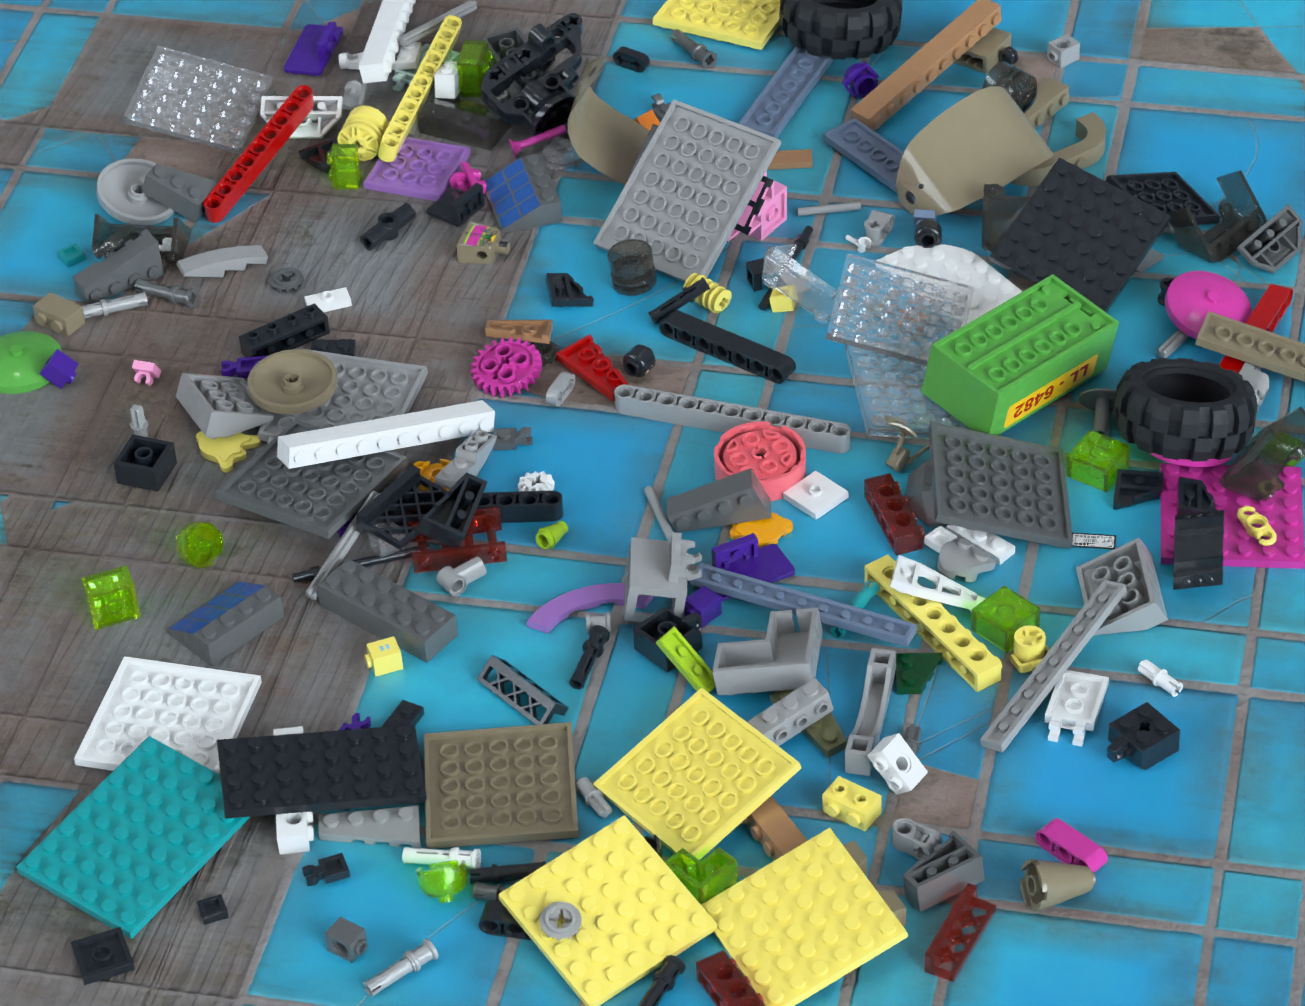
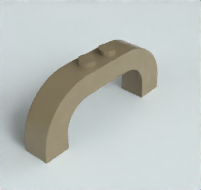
(1082, 154)

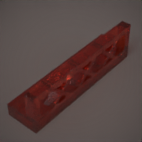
(951, 928)

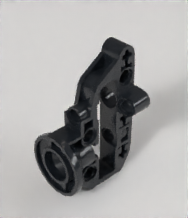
(543, 105)

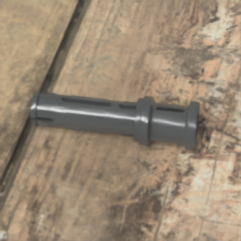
(698, 51)
(175, 294)

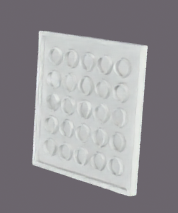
(172, 704)

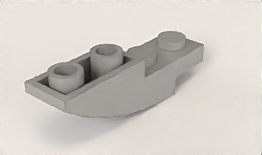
(469, 458)

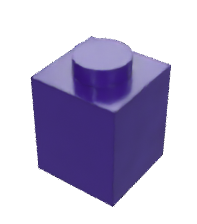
(59, 369)
(705, 603)

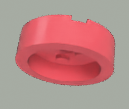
(782, 451)

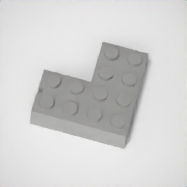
(775, 663)

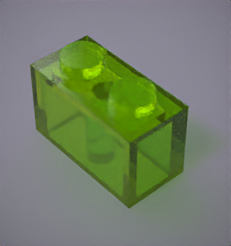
(345, 166)

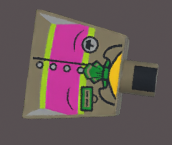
(480, 244)

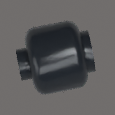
(928, 233)
(639, 360)

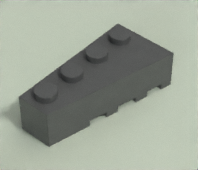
(720, 503)

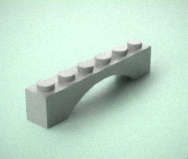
(875, 699)

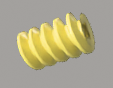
(714, 299)

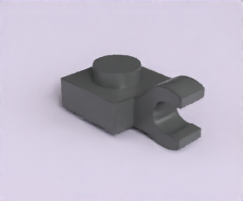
(659, 106)
(509, 437)

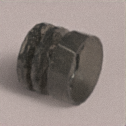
(1017, 82)
(632, 267)

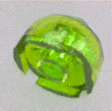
(199, 544)
(443, 880)

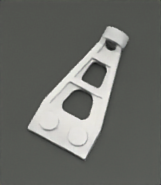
(407, 58)
(905, 581)

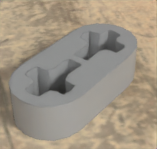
(560, 388)

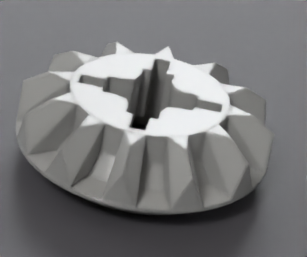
(551, 915)

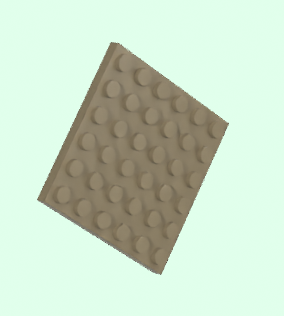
(500, 785)

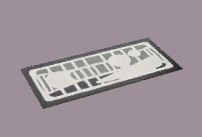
(1093, 540)

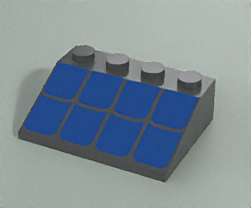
(523, 195)
(228, 620)

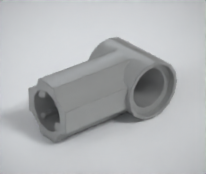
(456, 579)

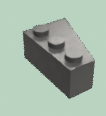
(943, 873)

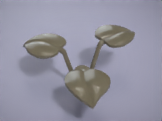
(900, 455)

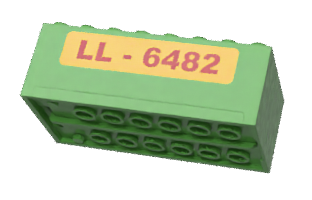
(1019, 356)

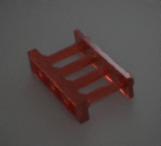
(483, 521)

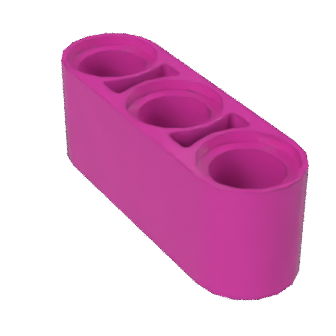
(1070, 845)

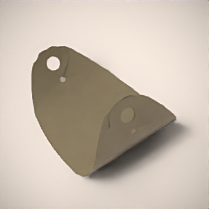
(601, 133)
(969, 146)

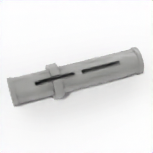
(105, 307)

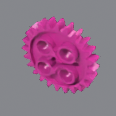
(506, 367)

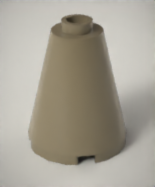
(1053, 882)

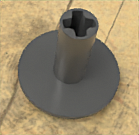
(1103, 402)

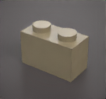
(58, 314)

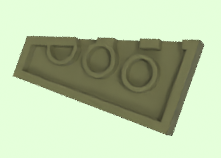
(823, 734)

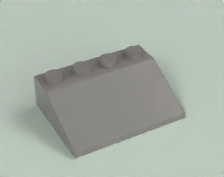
(220, 404)
(1133, 566)

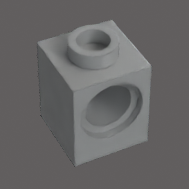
(1063, 50)

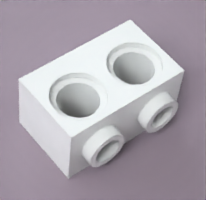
(447, 81)

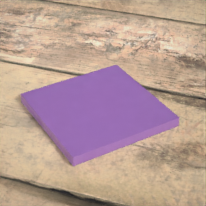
(419, 169)

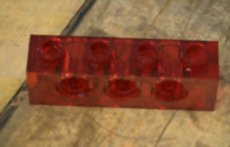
(893, 514)
(725, 983)

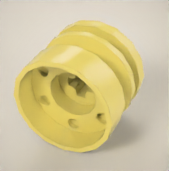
(365, 128)

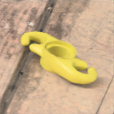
(1266, 530)

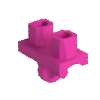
(466, 178)

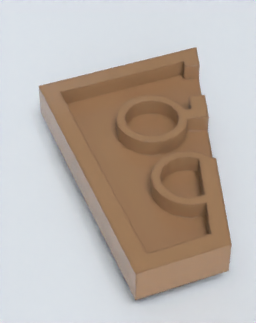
(530, 330)

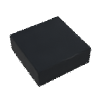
(212, 909)

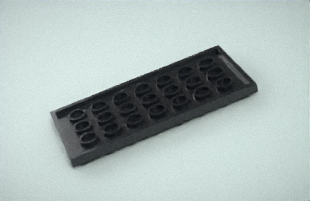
(320, 771)

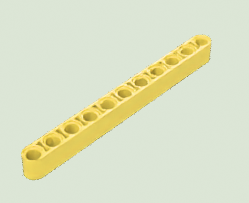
(419, 89)

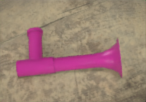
(517, 146)

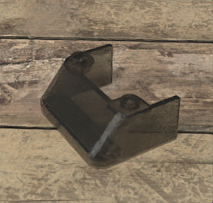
(1240, 220)
(178, 232)
(1264, 457)

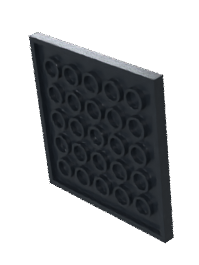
(1081, 234)

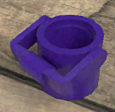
(860, 79)

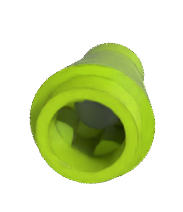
(550, 535)

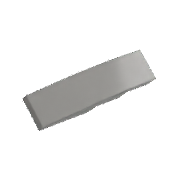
(217, 261)

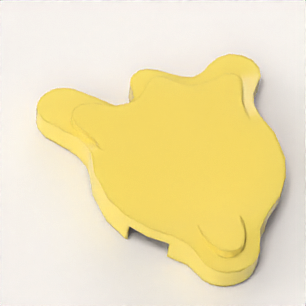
(226, 450)

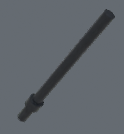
(801, 242)
(368, 561)

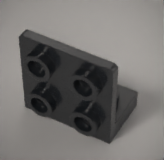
(458, 206)

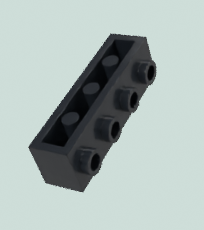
(285, 332)

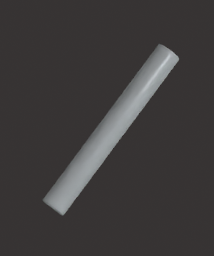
(833, 208)

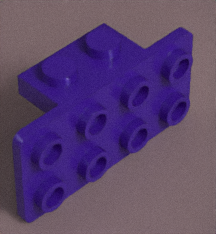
(313, 49)
(746, 559)

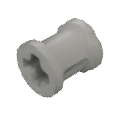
(602, 620)

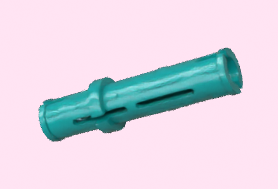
(860, 601)

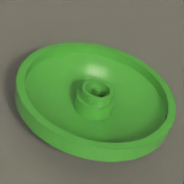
(22, 360)

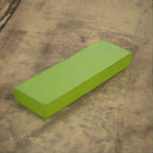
(686, 660)

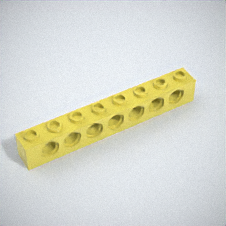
(938, 629)

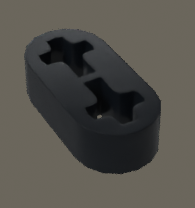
(631, 59)

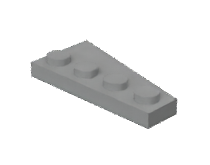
(386, 825)

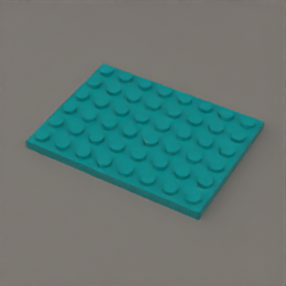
(135, 838)

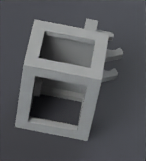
(660, 571)

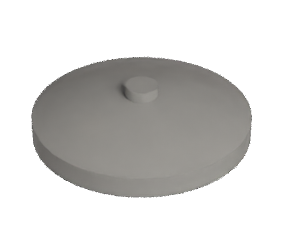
(122, 197)

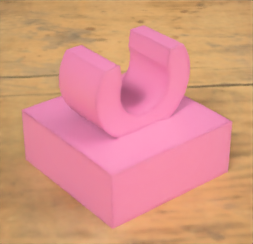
(145, 369)

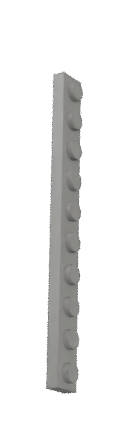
(1053, 666)

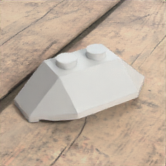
(319, 121)

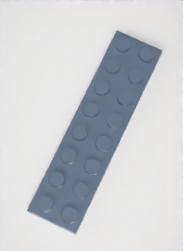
(786, 92)
(868, 151)

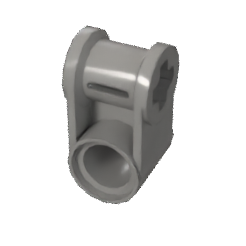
(878, 227)
(913, 838)

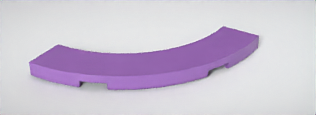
(583, 598)

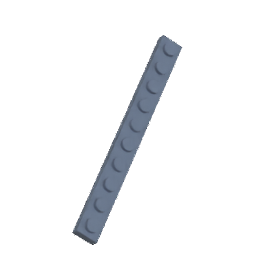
(784, 598)

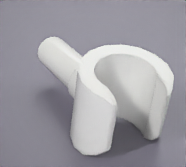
(862, 243)
(166, 244)

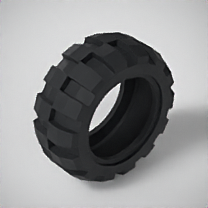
(841, 26)
(1185, 409)

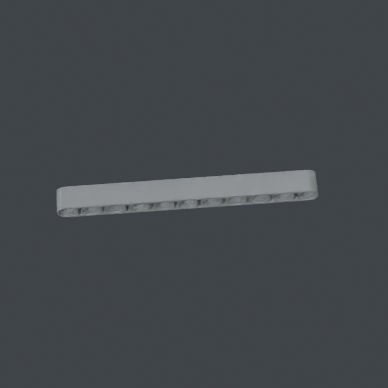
(723, 416)

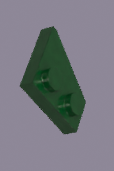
(915, 670)

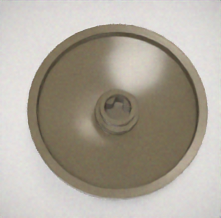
(292, 381)

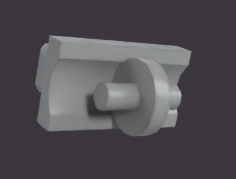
(354, 95)

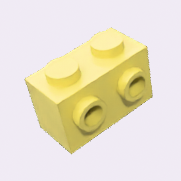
(851, 803)

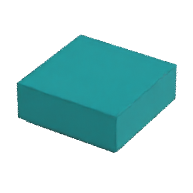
(71, 255)

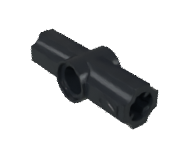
(387, 226)

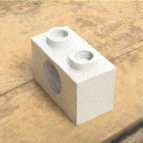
(897, 764)

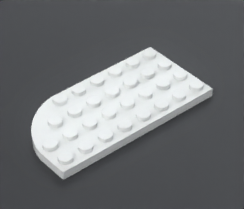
(958, 266)

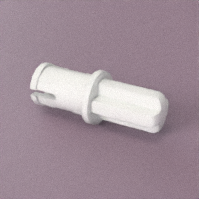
(1160, 677)

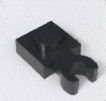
(329, 868)

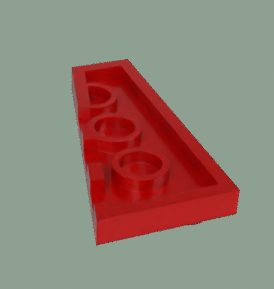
(592, 366)

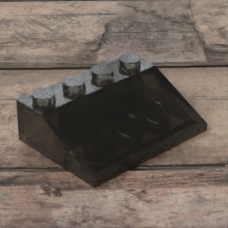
(461, 122)

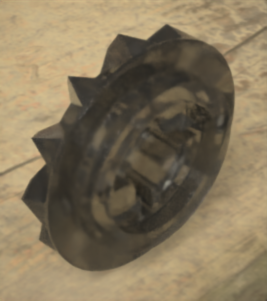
(548, 349)

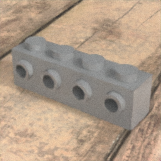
(793, 712)

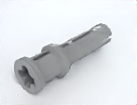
(410, 962)

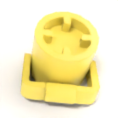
(1028, 648)

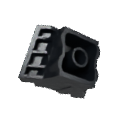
(1198, 550)

